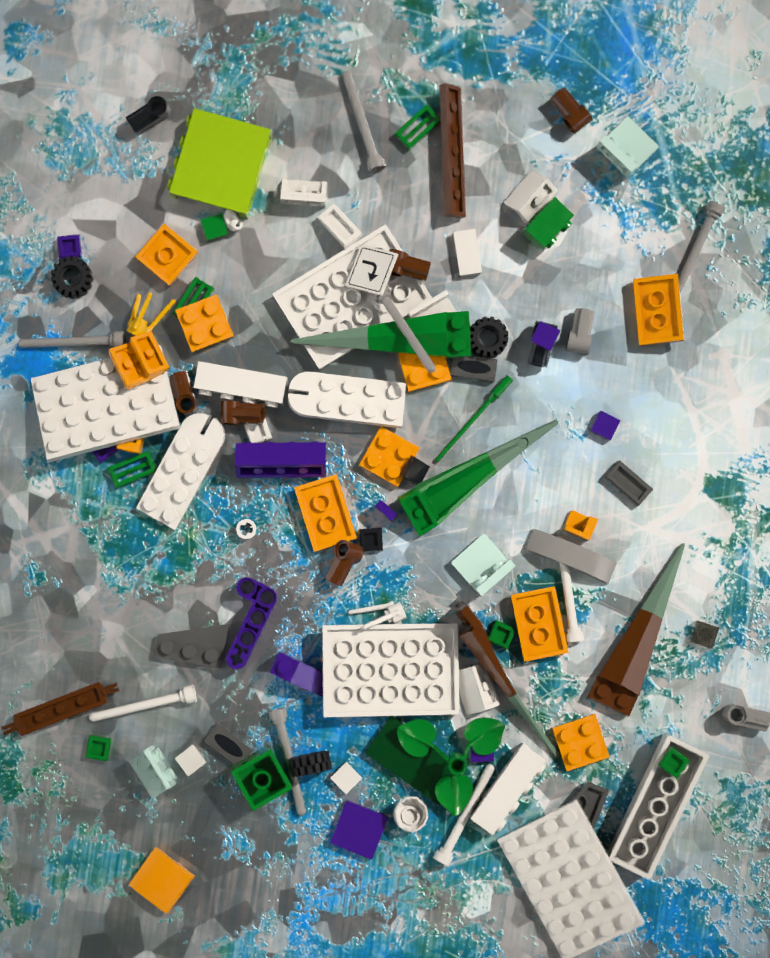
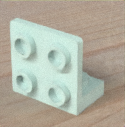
(627, 147)
(482, 564)
(152, 771)

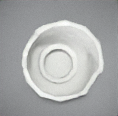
(410, 814)

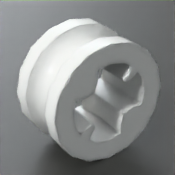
(248, 535)

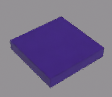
(359, 829)

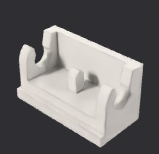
(303, 193)

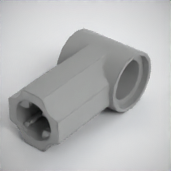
(579, 336)
(747, 717)

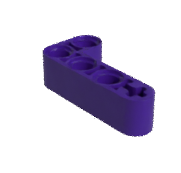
(248, 625)

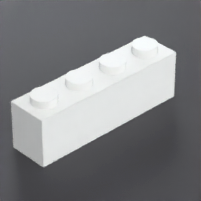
(240, 383)
(507, 789)

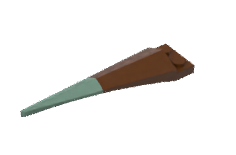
(479, 644)
(625, 670)

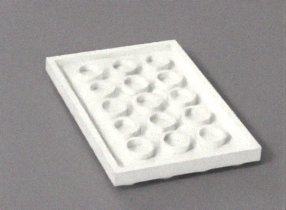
(323, 304)
(92, 409)
(390, 670)
(570, 880)

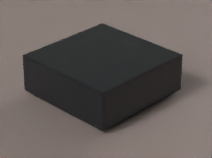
(415, 470)
(371, 539)

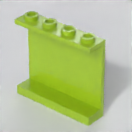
(220, 161)

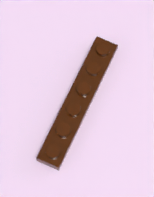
(452, 151)

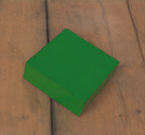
(214, 227)
(501, 634)
(98, 748)
(673, 762)

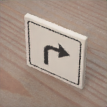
(371, 270)

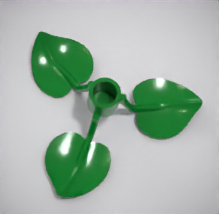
(455, 790)

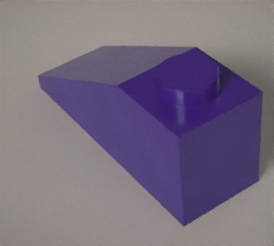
(298, 673)

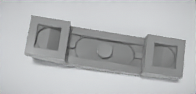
(571, 555)

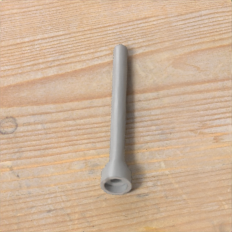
(375, 161)
(714, 211)
(405, 329)
(113, 340)
(278, 717)

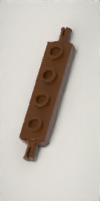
(60, 708)

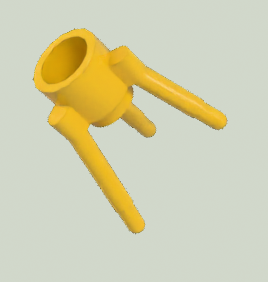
(137, 324)

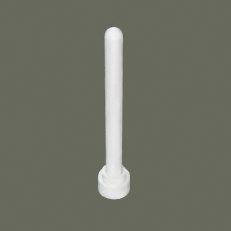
(573, 633)
(186, 694)
(445, 853)

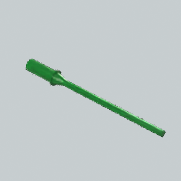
(500, 388)

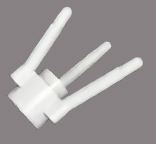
(394, 613)

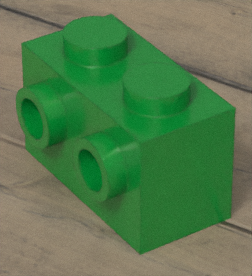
(548, 223)

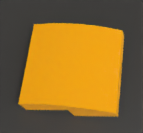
(138, 360)
(161, 880)

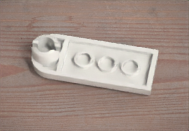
(348, 399)
(182, 470)

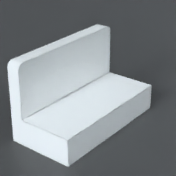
(531, 195)
(435, 305)
(477, 689)

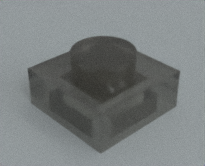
(704, 634)

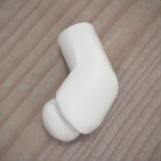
(232, 220)

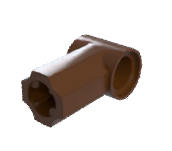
(573, 114)
(410, 266)
(183, 392)
(236, 412)
(345, 555)

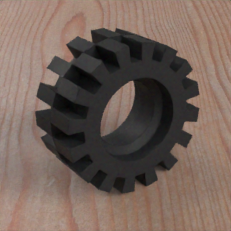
(59, 272)
(500, 331)
(310, 763)

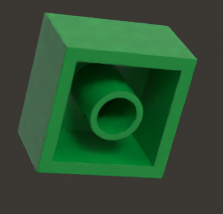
(260, 777)

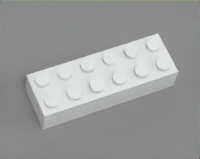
(655, 810)

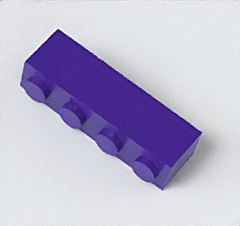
(280, 460)

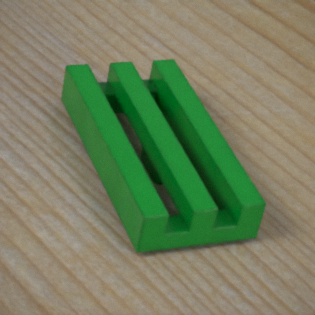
(404, 140)
(189, 291)
(150, 462)

